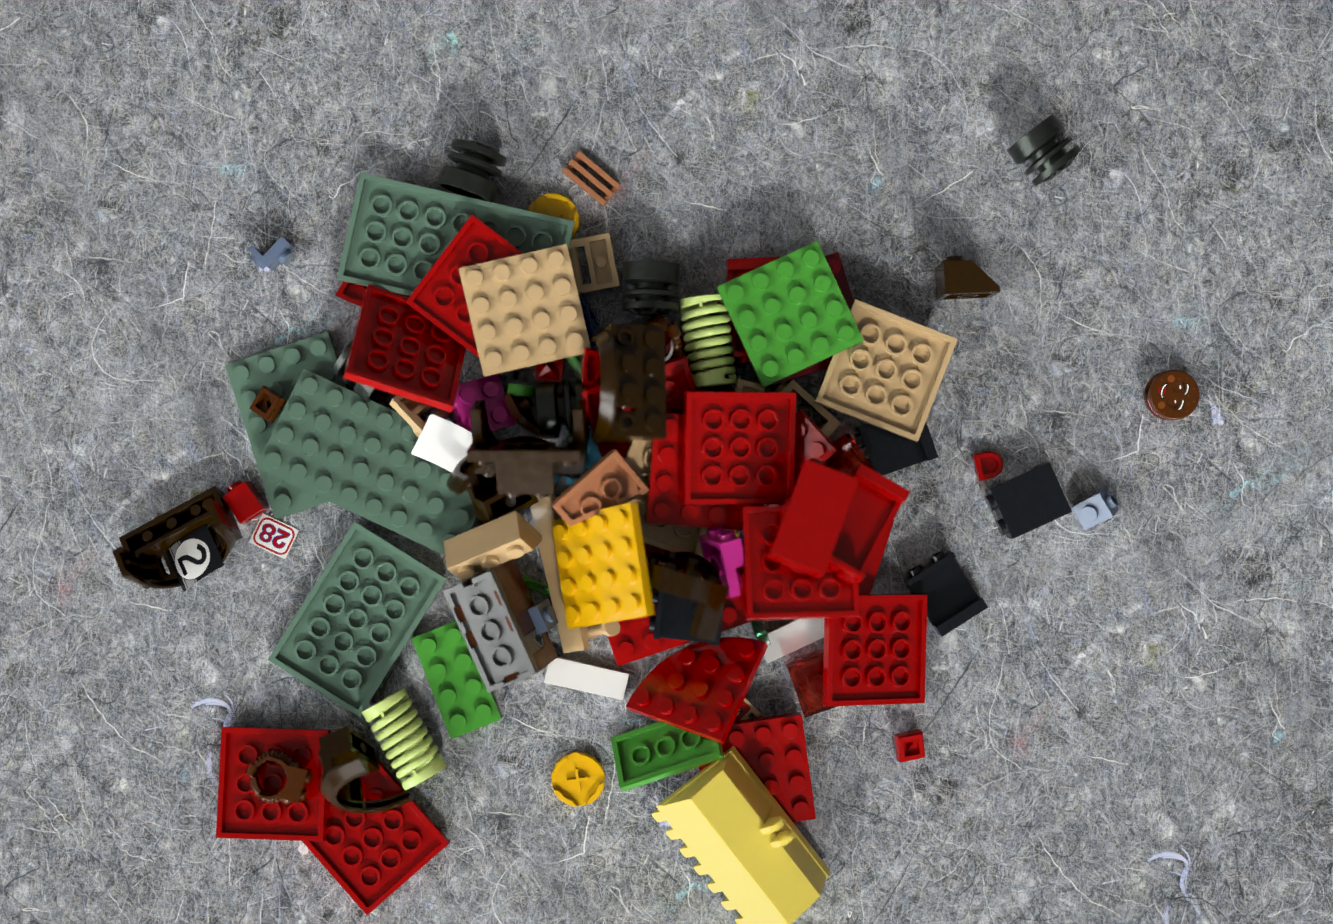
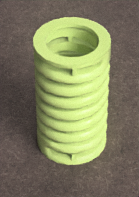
(701, 345)
(406, 731)

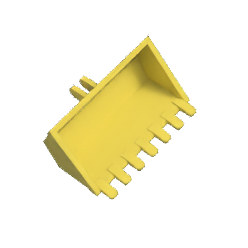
(744, 843)

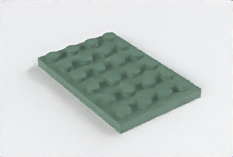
(280, 371)
(357, 618)

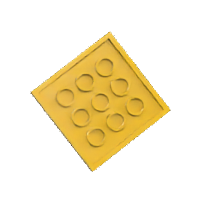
(603, 567)

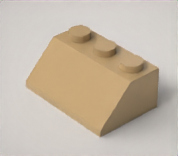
(490, 545)

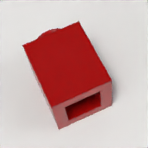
(245, 501)

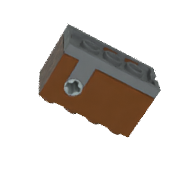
(498, 627)

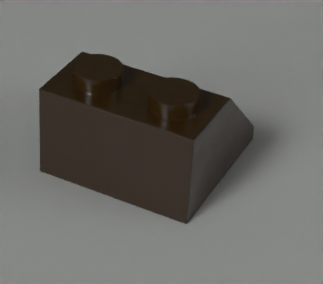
(962, 280)

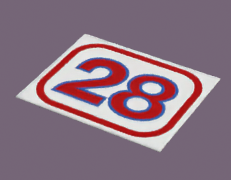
(273, 536)

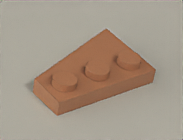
(600, 487)

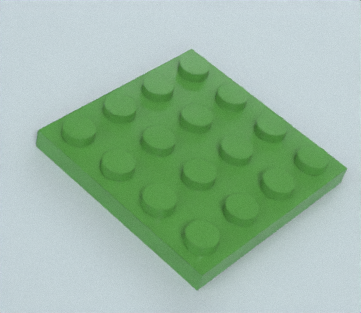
(790, 314)

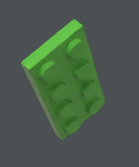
(455, 680)
(660, 752)

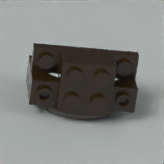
(527, 465)

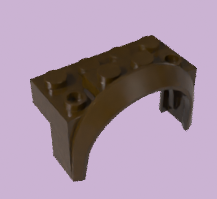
(631, 380)
(143, 547)
(698, 584)

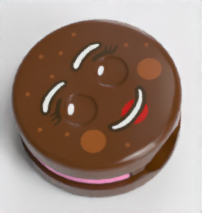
(1171, 395)

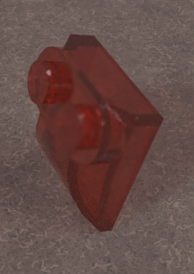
(807, 680)

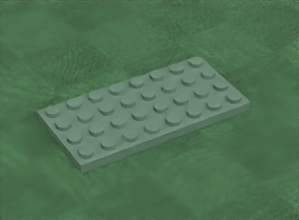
(405, 228)
(363, 462)

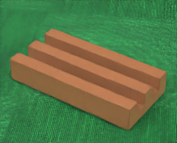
(574, 164)

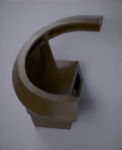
(483, 490)
(345, 760)

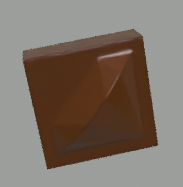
(268, 404)

